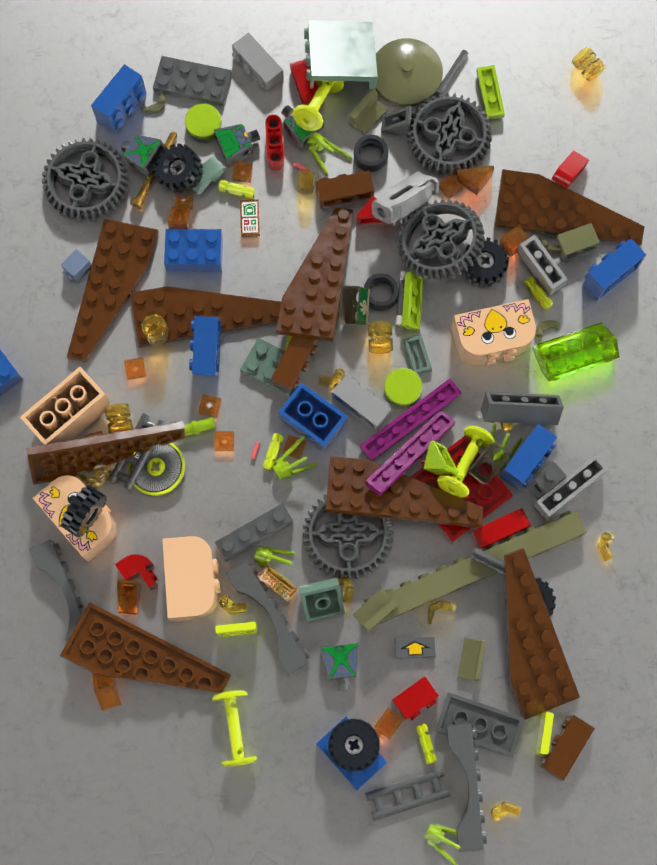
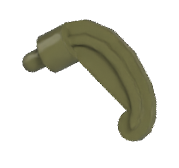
(156, 106)
(550, 248)
(545, 325)

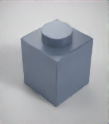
(76, 266)

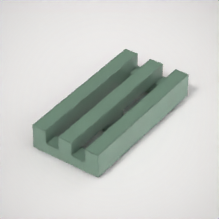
(412, 339)

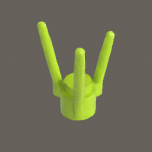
(318, 143)
(499, 455)
(284, 469)
(265, 555)
(435, 835)

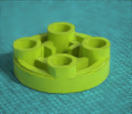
(202, 121)
(403, 387)

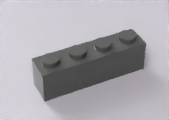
(521, 408)
(254, 532)

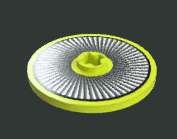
(167, 478)

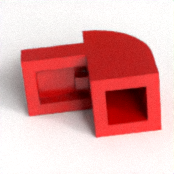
(136, 565)

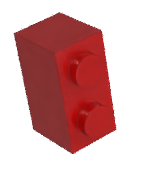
(415, 698)

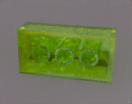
(576, 351)

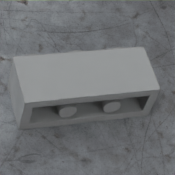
(257, 62)
(542, 265)
(361, 402)

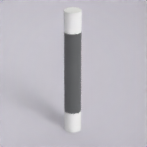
(400, 299)

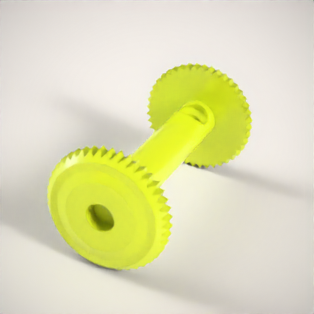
(308, 116)
(478, 438)
(234, 728)

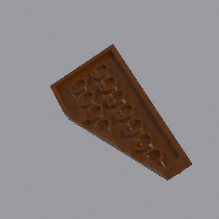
(549, 207)
(117, 266)
(314, 294)
(181, 306)
(74, 456)
(403, 500)
(124, 651)
(535, 657)

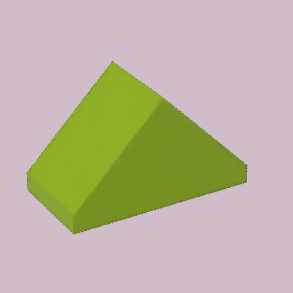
(439, 460)

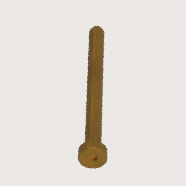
(137, 202)

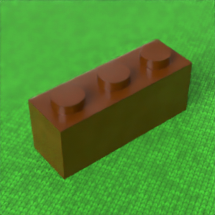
(344, 189)
(294, 363)
(566, 747)

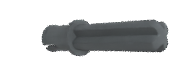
(488, 560)

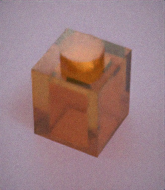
(513, 239)
(388, 724)

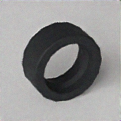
(371, 140)
(385, 278)

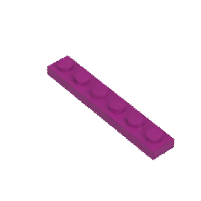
(410, 420)
(409, 453)

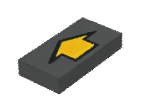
(415, 647)

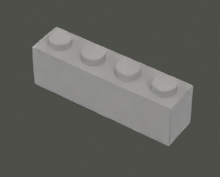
(570, 487)

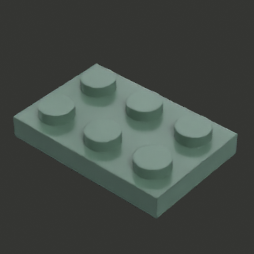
(263, 362)

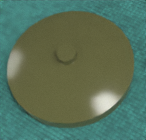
(407, 72)

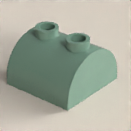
(321, 599)

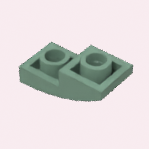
(212, 171)

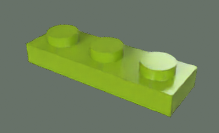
(490, 92)
(412, 301)

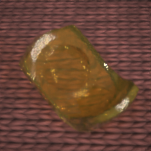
(305, 182)
(98, 479)
(440, 605)

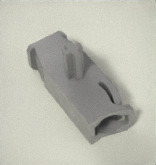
(405, 198)

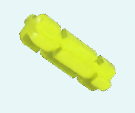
(236, 189)
(538, 292)
(273, 451)
(426, 743)

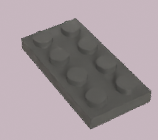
(192, 80)
(494, 727)

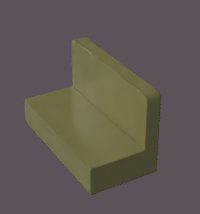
(367, 112)
(578, 241)
(375, 610)
(471, 659)

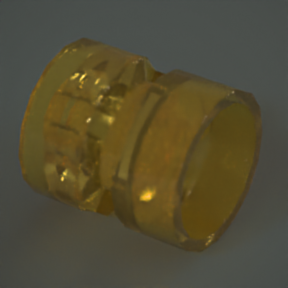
(588, 63)
(155, 330)
(380, 337)
(118, 418)

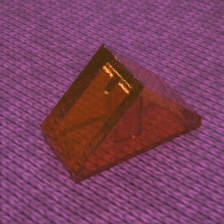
(475, 178)
(179, 219)
(128, 596)
(106, 691)

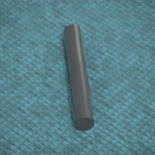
(452, 72)

